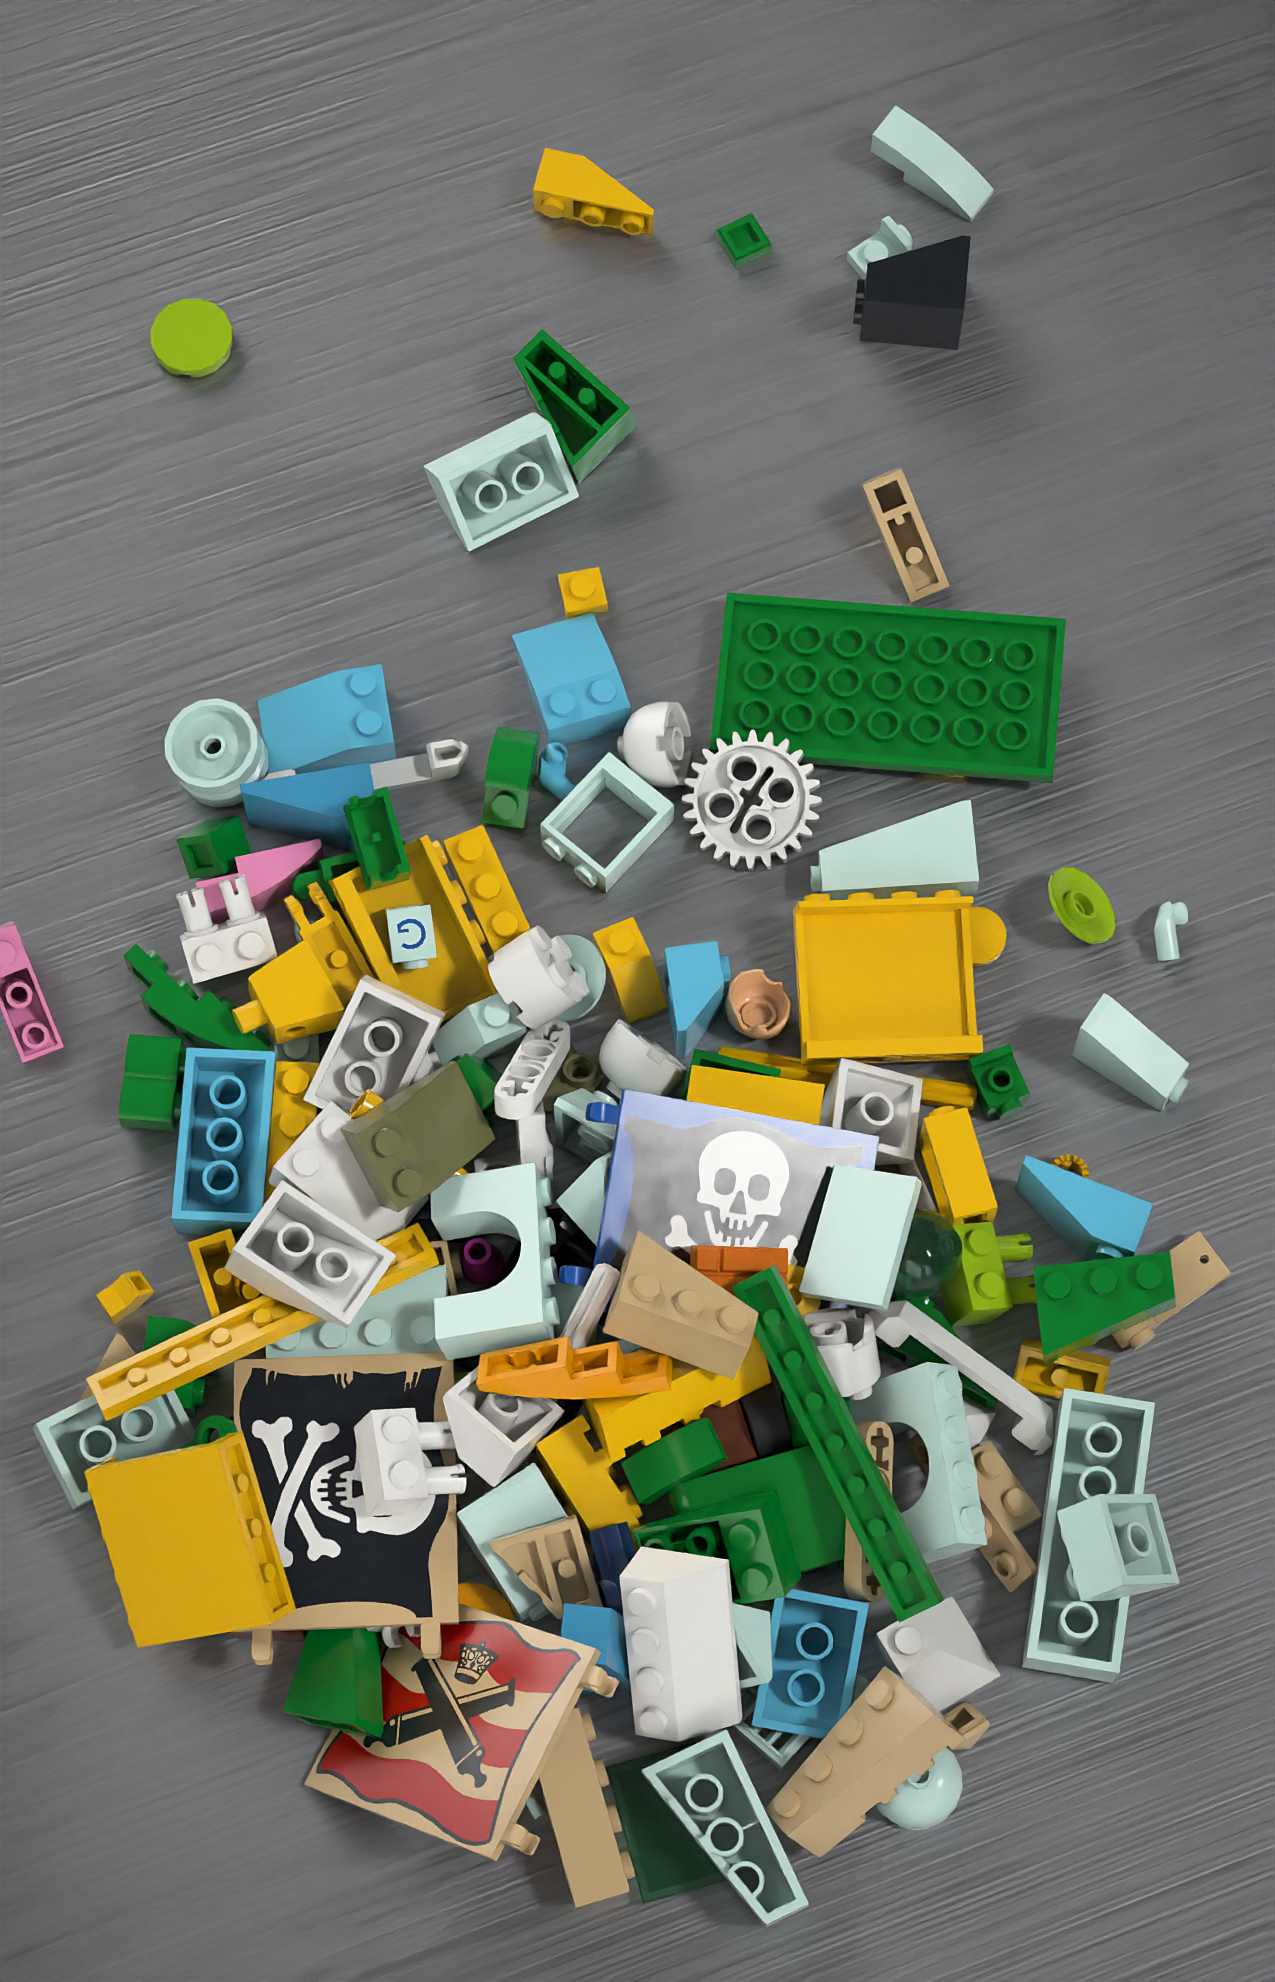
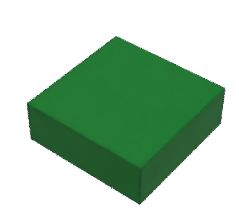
(743, 240)

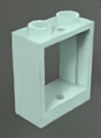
(633, 791)

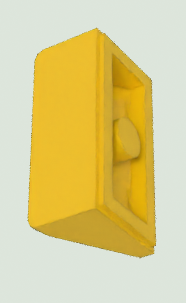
(1073, 1371)

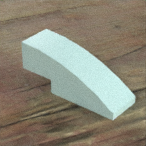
(930, 164)

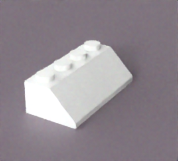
(680, 1644)

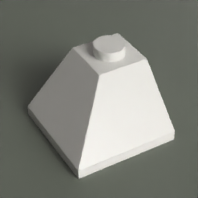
(875, 1104)
(496, 1429)
(937, 1654)

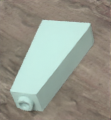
(913, 855)

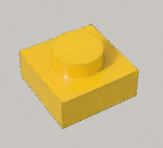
(582, 592)

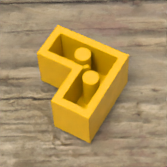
(220, 1287)

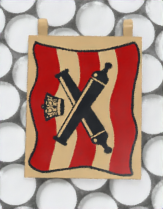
(463, 1731)

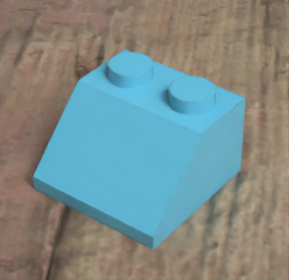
(695, 990)

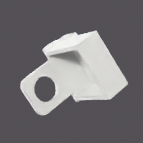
(532, 1146)

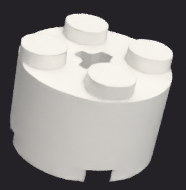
(537, 976)
(847, 1349)

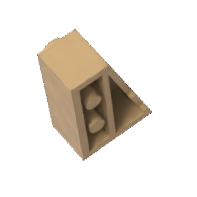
(678, 1311)

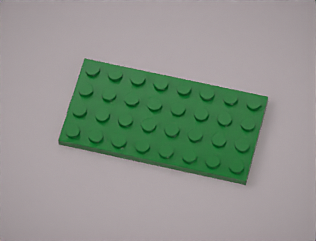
(892, 685)

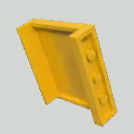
(885, 978)
(190, 1541)

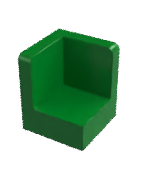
(213, 846)

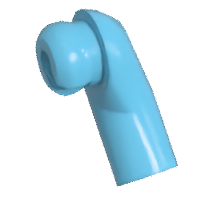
(553, 770)

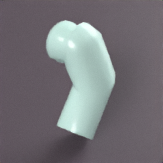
(1165, 929)

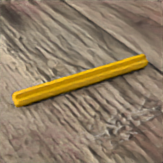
(933, 1090)

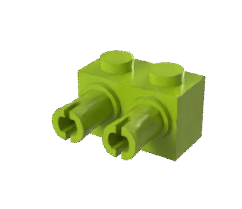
(981, 1288)

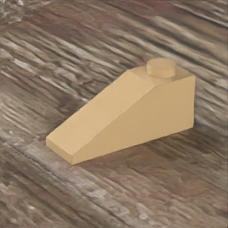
(904, 534)

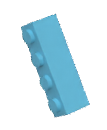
(223, 1140)

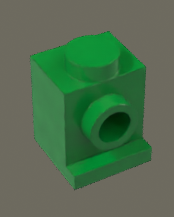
(993, 1099)

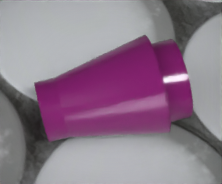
(484, 1270)

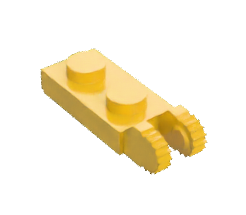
(331, 944)

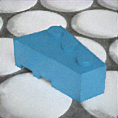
(602, 1630)

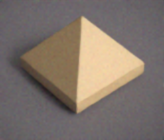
(968, 1723)

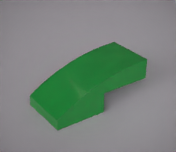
(674, 1459)

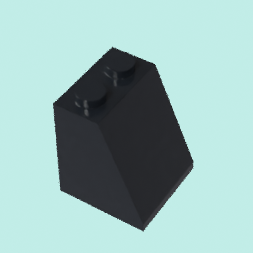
(915, 296)

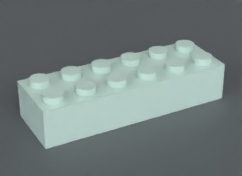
(1095, 1451)

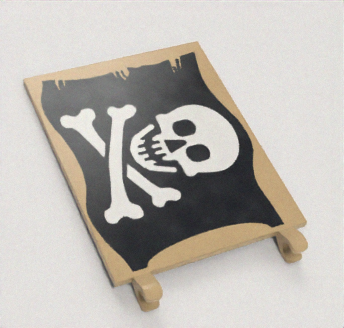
(306, 1461)

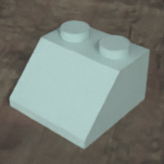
(1117, 1546)

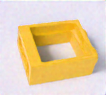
(956, 1167)

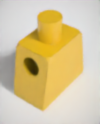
(291, 998)

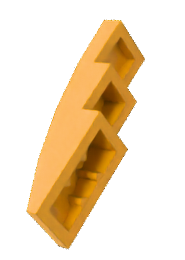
(560, 1372)

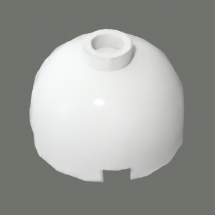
(655, 744)
(638, 1063)

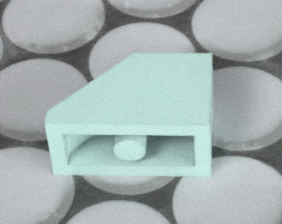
(482, 1030)

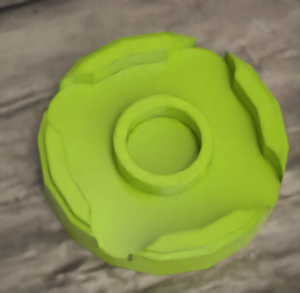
(191, 337)

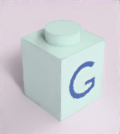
(411, 935)

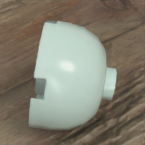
(927, 1797)

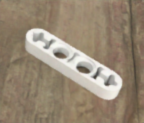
(532, 1070)

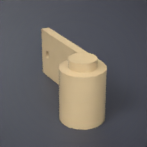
(1191, 1280)

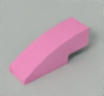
(267, 875)

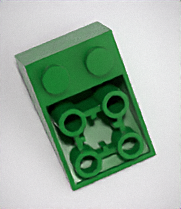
(740, 1529)

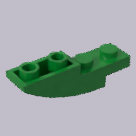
(174, 1005)

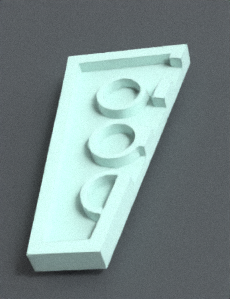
(387, 1323)

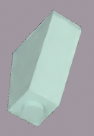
(1130, 1054)

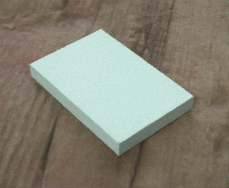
(860, 1237)

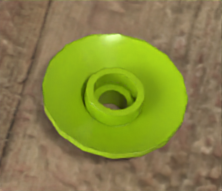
(1081, 905)

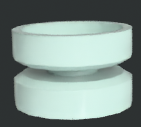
(214, 751)

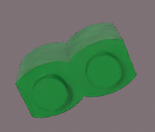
(152, 1082)

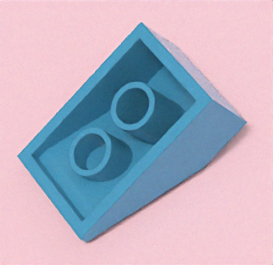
(308, 803)

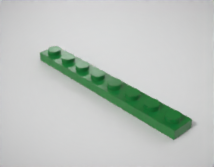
(839, 1445)

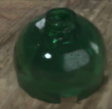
(929, 1257)

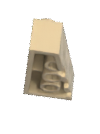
(861, 1763)
(581, 1818)

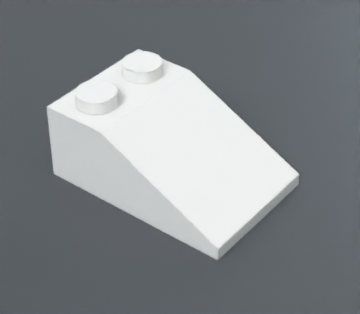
(374, 1046)
(329, 1174)
(308, 1257)

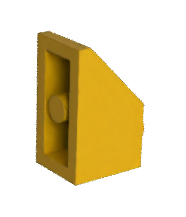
(630, 971)

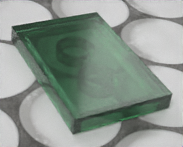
(659, 1846)

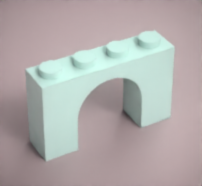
(521, 1305)
(930, 1400)

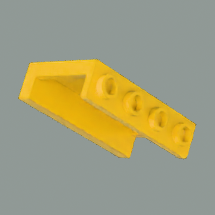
(460, 969)

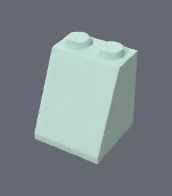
(509, 1508)

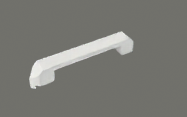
(440, 762)
(1034, 1417)

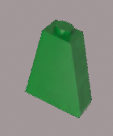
(339, 1682)

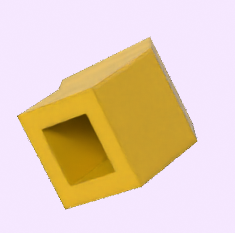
(125, 1295)

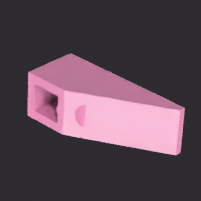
(23, 999)

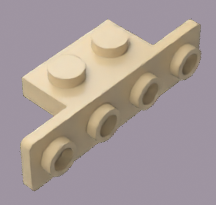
(1005, 1511)

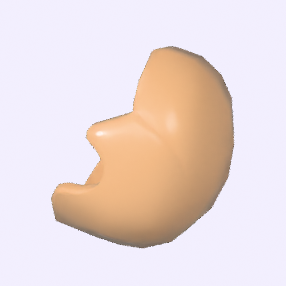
(757, 1005)

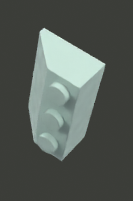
(502, 480)

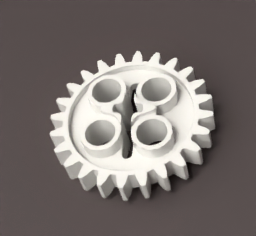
(717, 781)

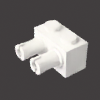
(227, 946)
(393, 1465)

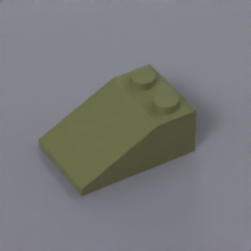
(418, 1137)

